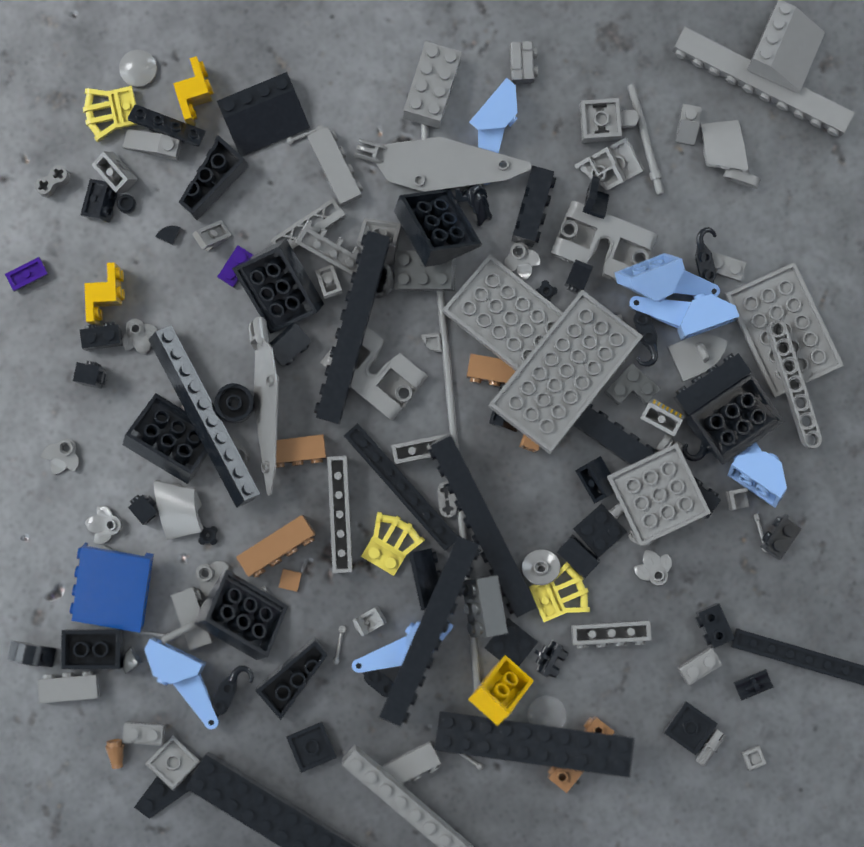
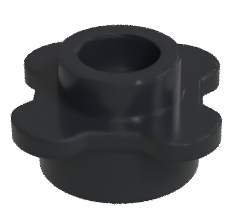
(546, 286)
(204, 539)

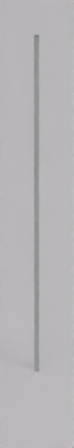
(453, 431)

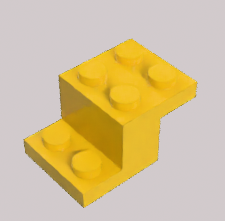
(193, 91)
(104, 294)

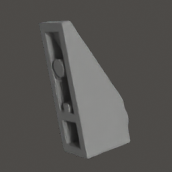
(153, 144)

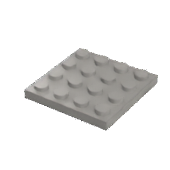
(658, 494)

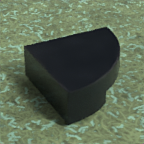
(168, 234)

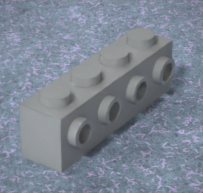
(611, 632)

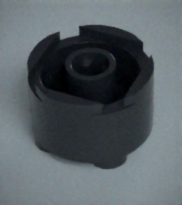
(239, 393)

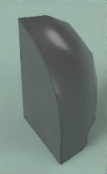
(130, 660)

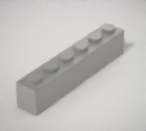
(340, 514)

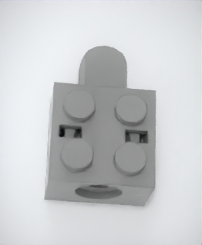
(606, 121)

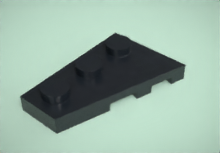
(159, 797)

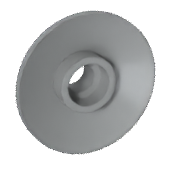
(537, 560)

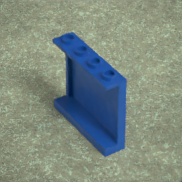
(111, 588)

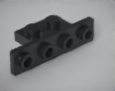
(166, 125)

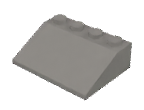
(786, 47)

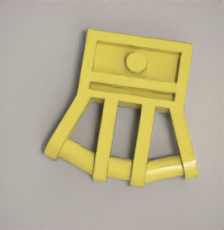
(121, 104)
(382, 553)
(549, 600)

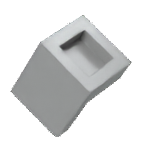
(737, 499)

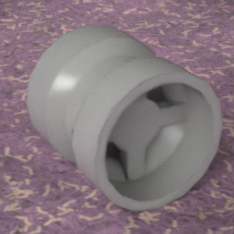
(666, 442)

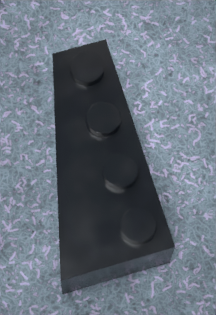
(213, 178)
(533, 205)
(287, 681)

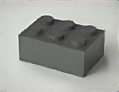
(414, 276)
(484, 607)

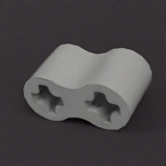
(52, 181)

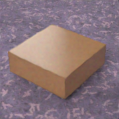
(290, 580)

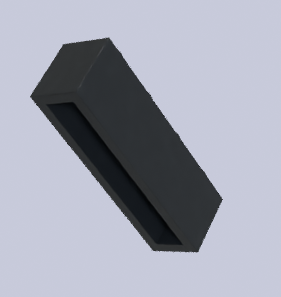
(712, 384)

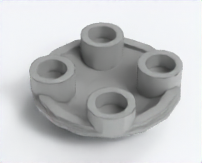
(138, 68)

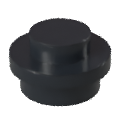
(126, 204)

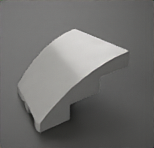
(724, 145)
(612, 164)
(177, 509)

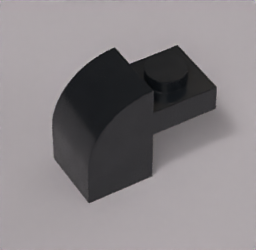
(31, 654)

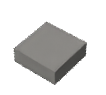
(754, 757)

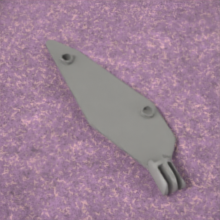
(440, 163)
(265, 398)

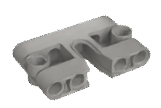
(623, 238)
(384, 387)

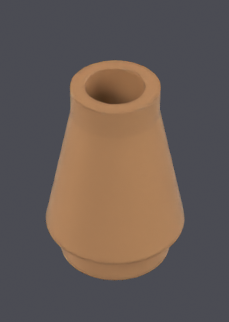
(115, 752)

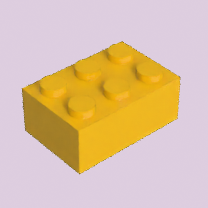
(501, 690)

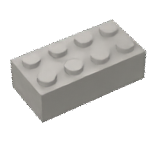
(432, 85)

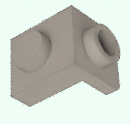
(369, 621)

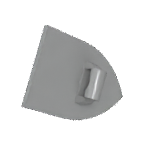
(697, 354)

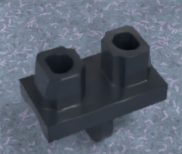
(548, 657)
(753, 684)

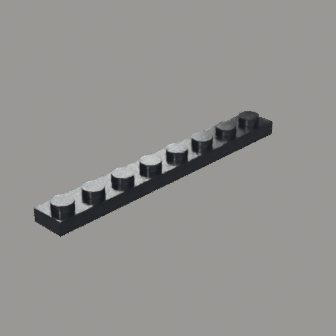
(401, 486)
(798, 656)

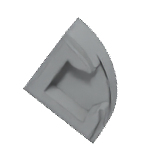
(432, 341)

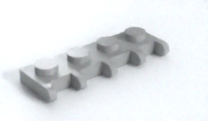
(327, 249)

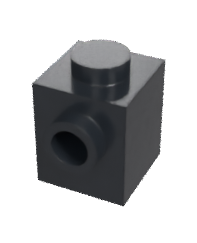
(143, 508)

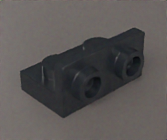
(99, 201)
(780, 537)

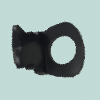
(477, 199)

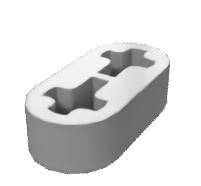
(742, 178)
(441, 499)

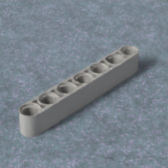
(794, 374)

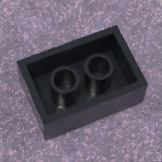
(91, 648)

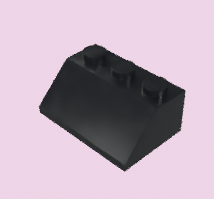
(424, 574)

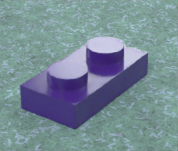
(227, 273)
(26, 274)

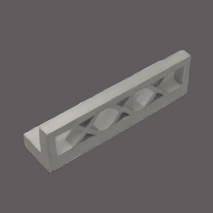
(326, 223)

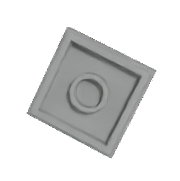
(173, 763)

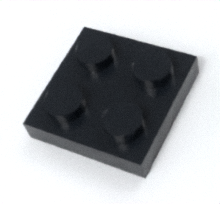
(599, 530)
(514, 644)
(690, 728)
(311, 747)

